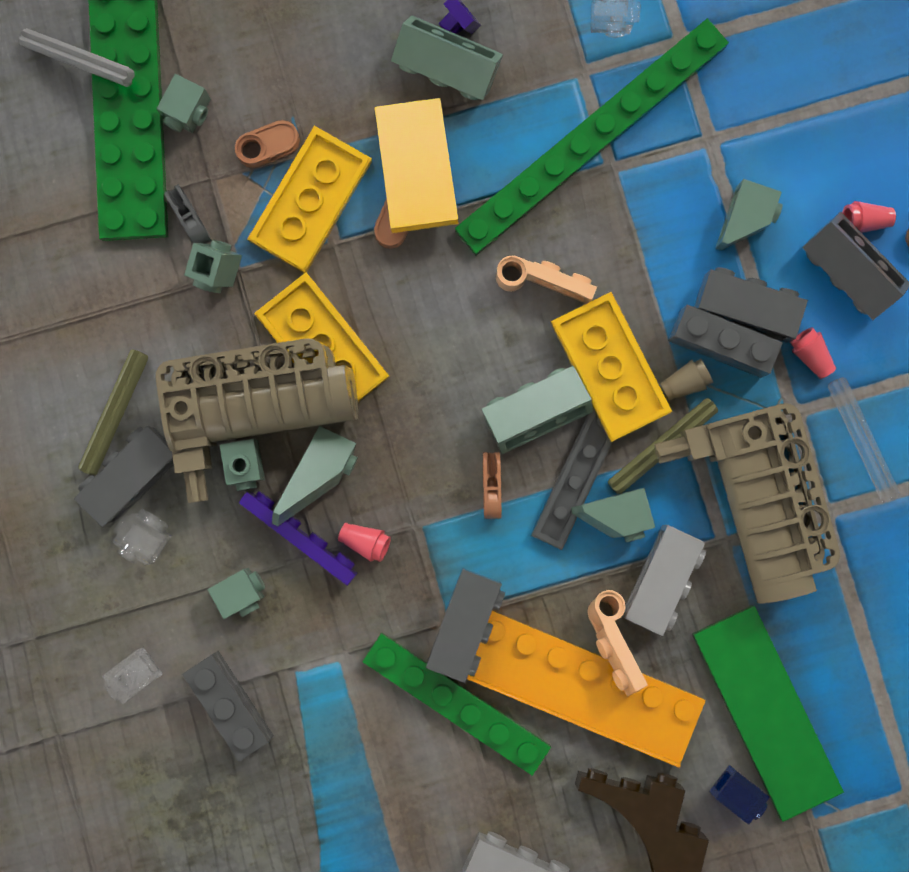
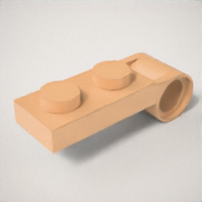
(548, 276)
(612, 644)

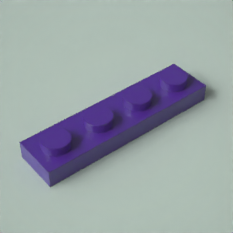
(311, 545)

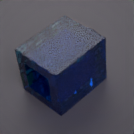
(740, 795)

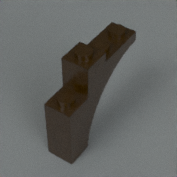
(654, 816)

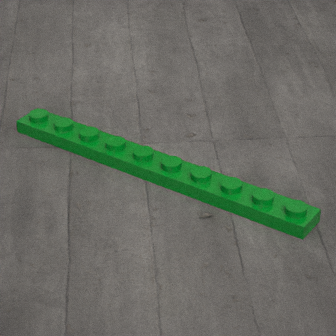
(591, 137)

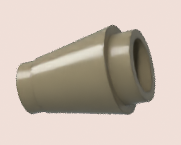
(687, 380)

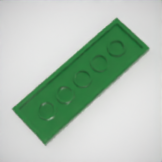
(767, 713)

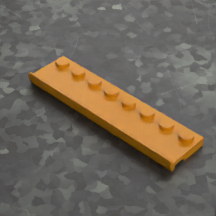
(582, 690)

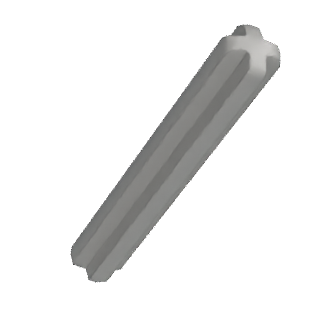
(76, 57)

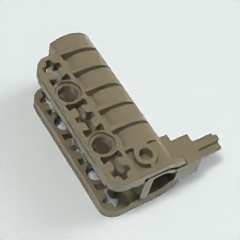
(248, 403)
(765, 496)

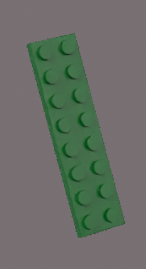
(128, 122)

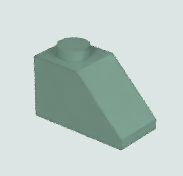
(749, 213)
(619, 515)

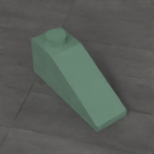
(319, 471)

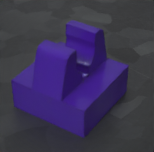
(458, 18)

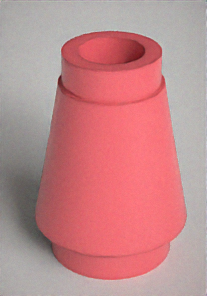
(869, 217)
(813, 352)
(365, 541)

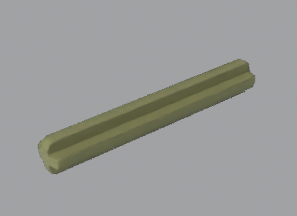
(113, 412)
(648, 459)

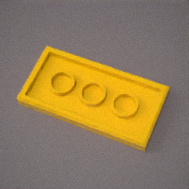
(416, 165)
(310, 199)
(306, 312)
(611, 366)

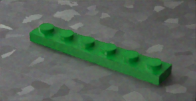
(457, 704)

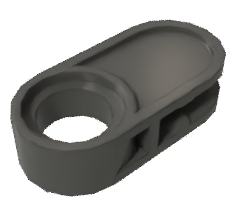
(187, 215)

